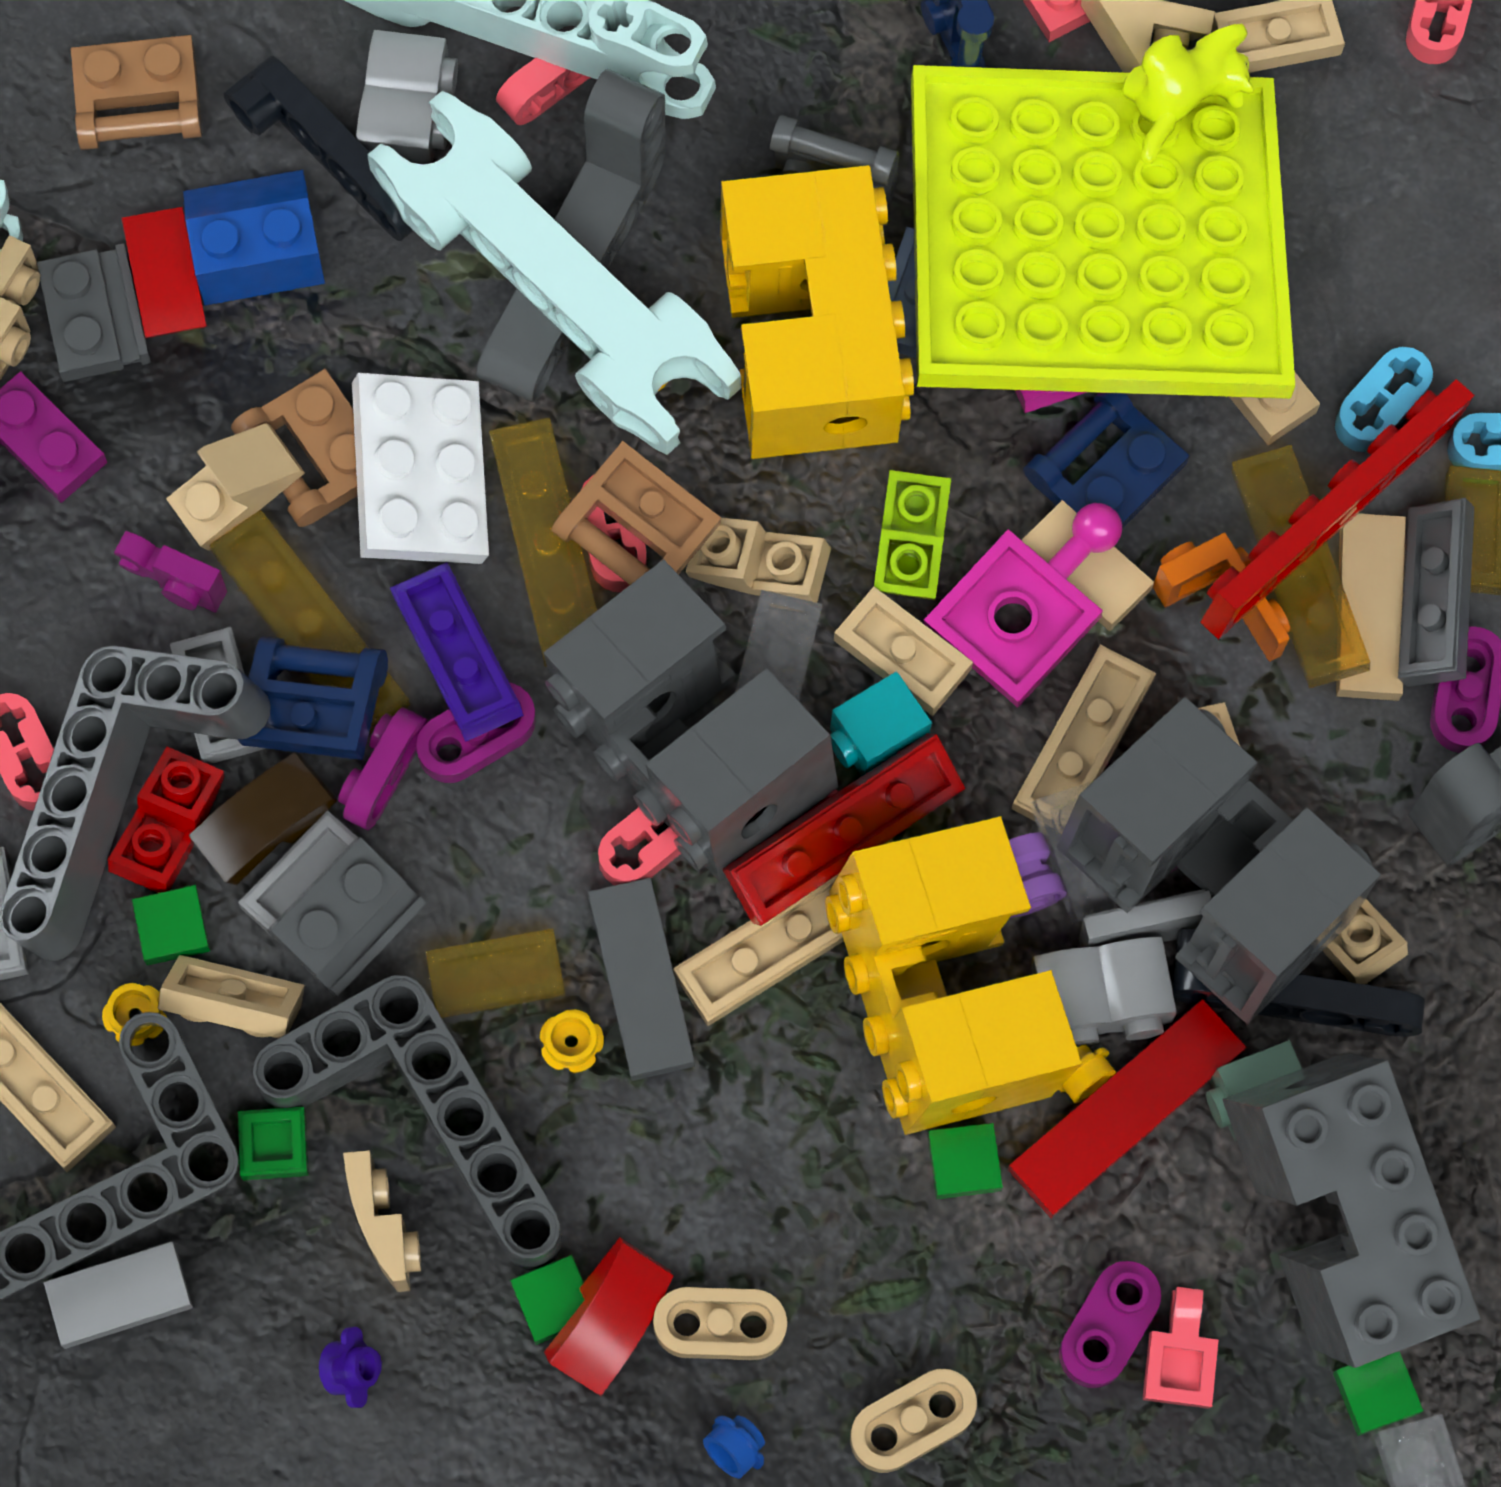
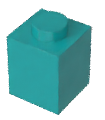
(877, 724)

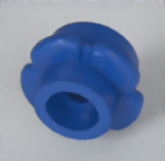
(735, 1445)

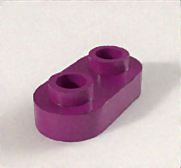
(1474, 697)
(476, 752)
(370, 789)
(1110, 1322)

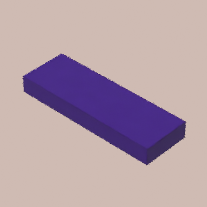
(456, 652)

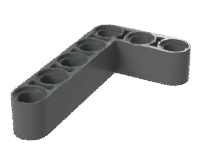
(621, 168)
(103, 777)
(1461, 804)
(437, 1098)
(113, 1193)

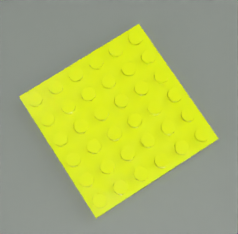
(1077, 263)

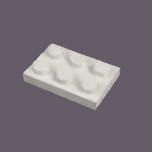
(419, 469)

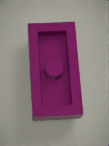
(45, 439)

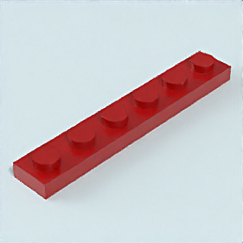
(1319, 520)

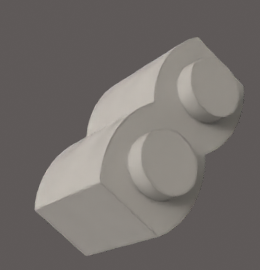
(399, 83)
(1113, 988)

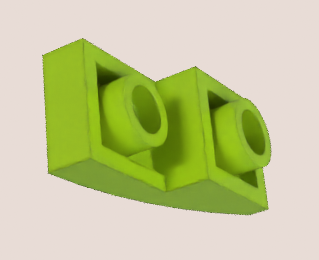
(912, 534)

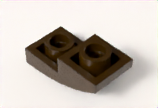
(262, 815)

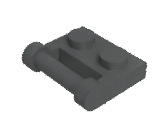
(808, 151)

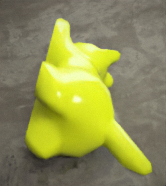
(1177, 79)

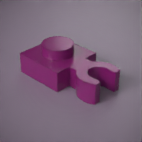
(181, 577)

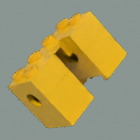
(819, 248)
(963, 1051)

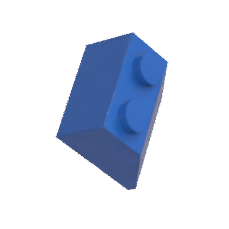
(252, 237)

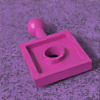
(1018, 575)

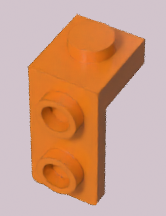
(1193, 568)

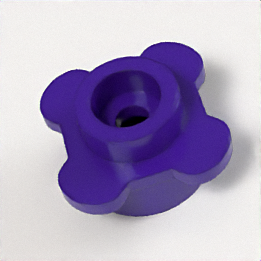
(349, 1367)

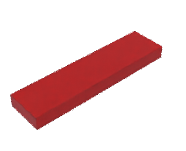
(851, 820)
(1126, 1109)

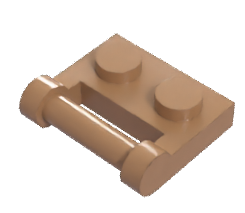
(133, 77)
(324, 429)
(644, 504)

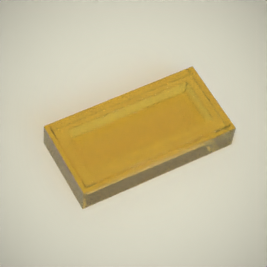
(1483, 491)
(495, 973)

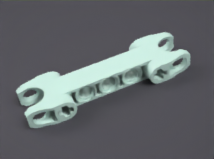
(608, 35)
(628, 344)

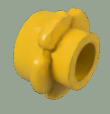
(123, 1001)
(567, 1024)
(1090, 1075)

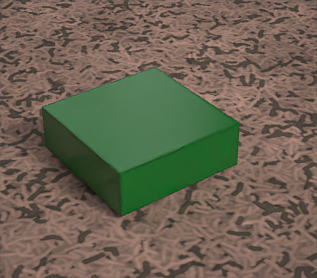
(171, 925)
(273, 1143)
(964, 1161)
(549, 1297)
(1378, 1393)

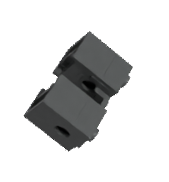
(645, 669)
(1273, 880)
(1349, 1138)

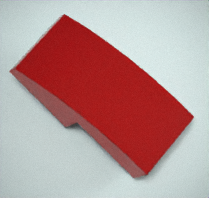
(163, 272)
(168, 811)
(612, 1318)

